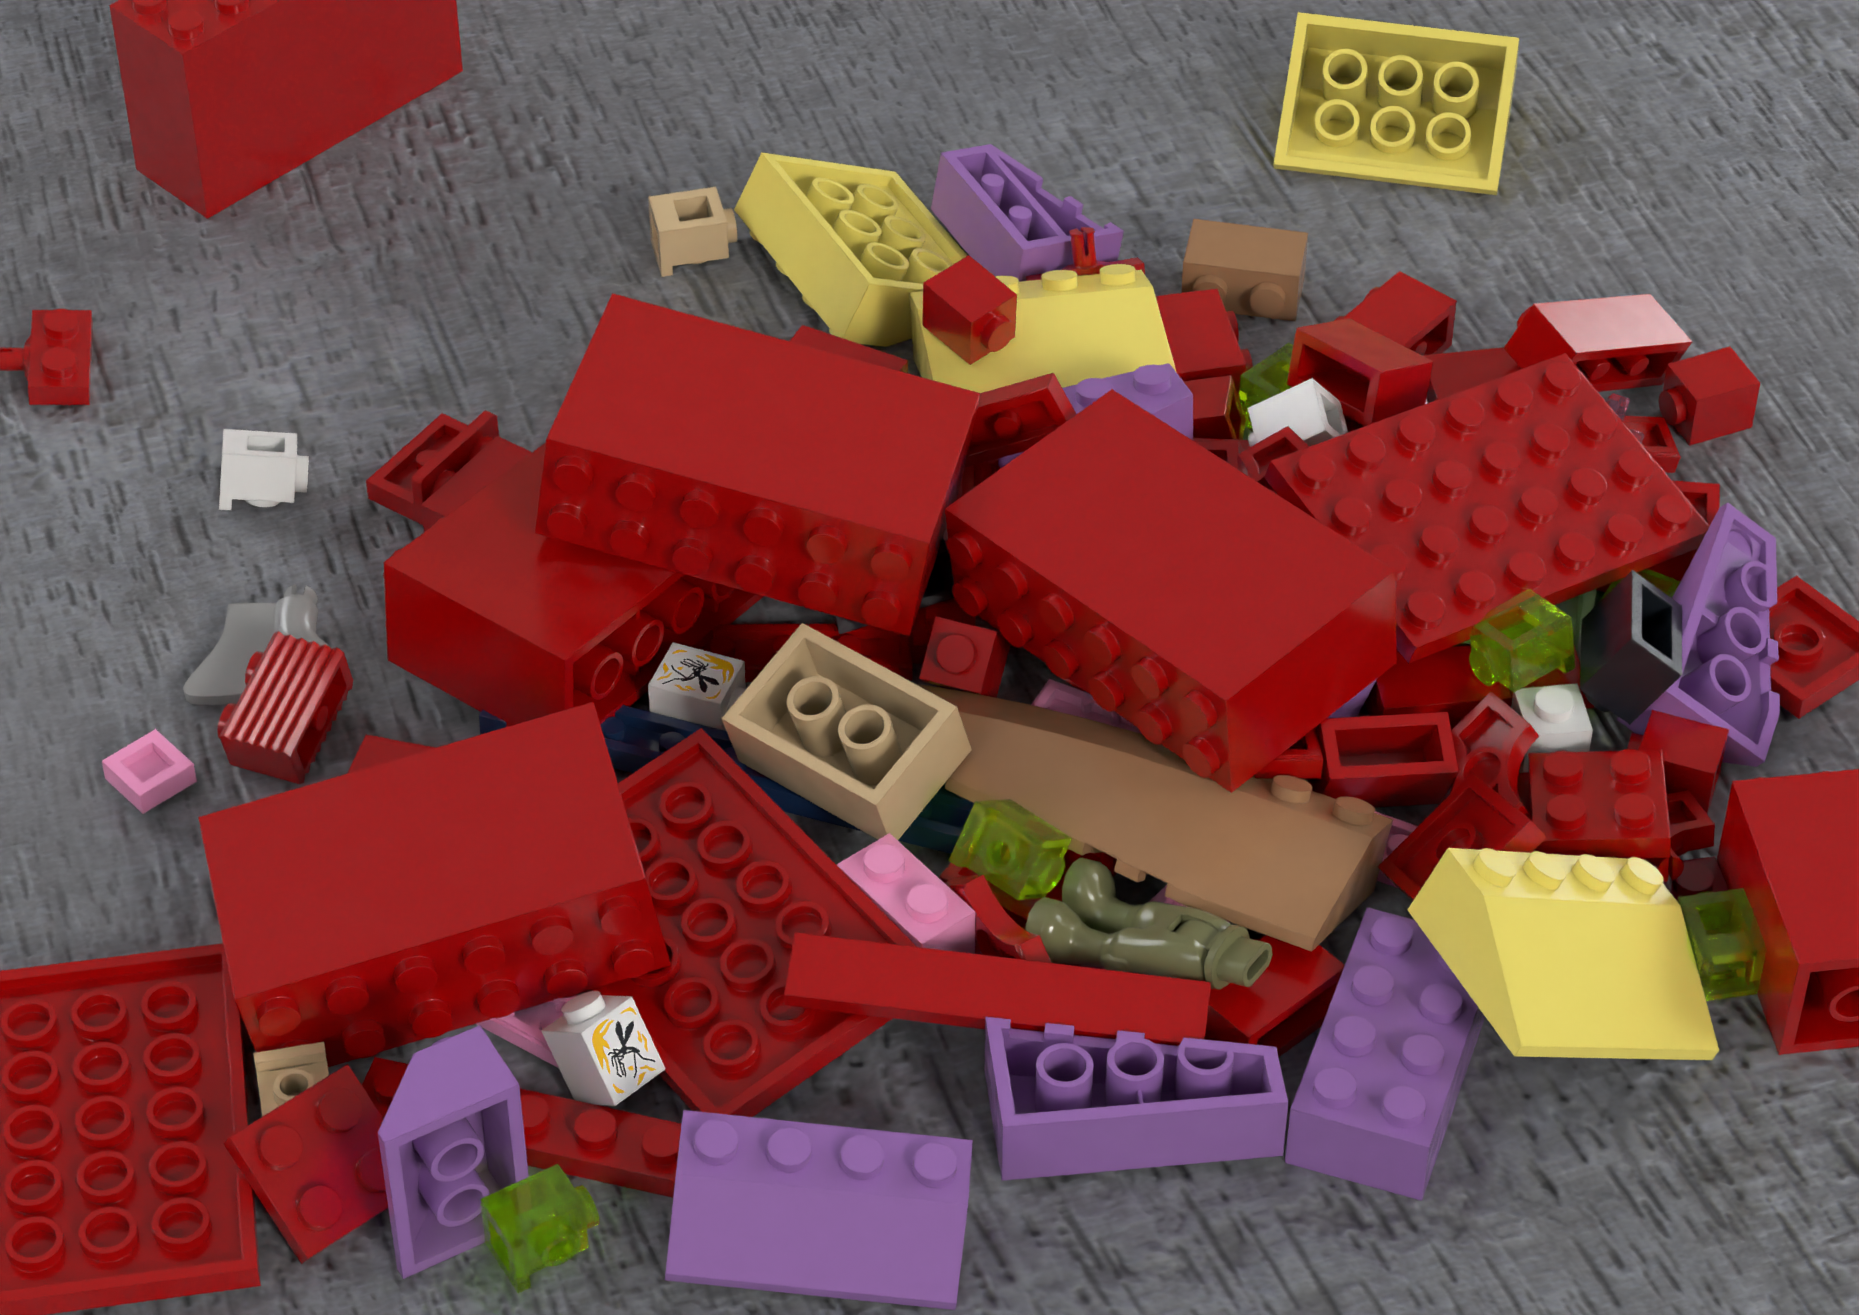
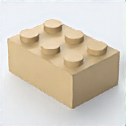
(847, 734)

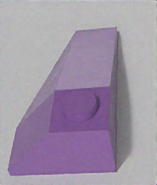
(1727, 639)

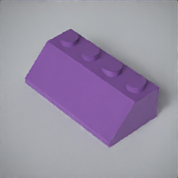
(819, 1210)

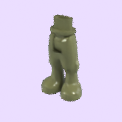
(1148, 939)

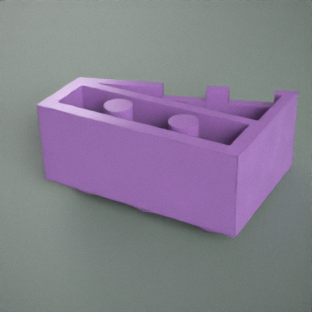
(1007, 217)

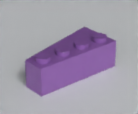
(1127, 1102)

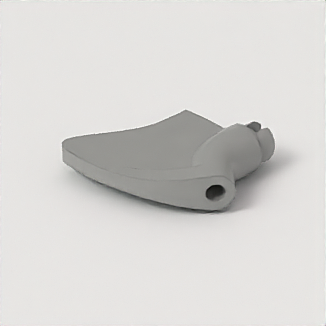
(246, 631)

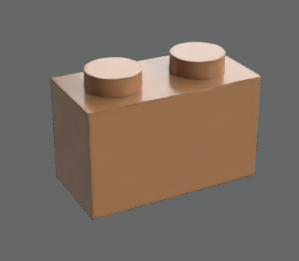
(1251, 266)

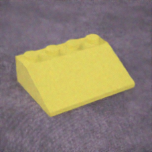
(1397, 103)
(847, 242)
(1063, 327)
(1569, 953)

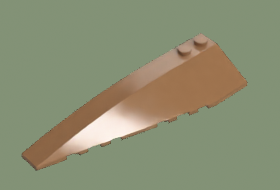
(1253, 856)

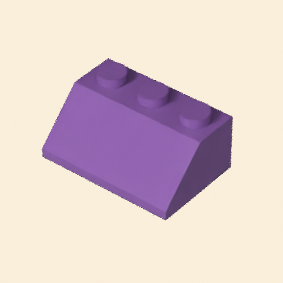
(447, 1145)

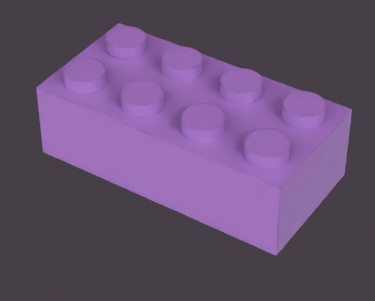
(1385, 1062)

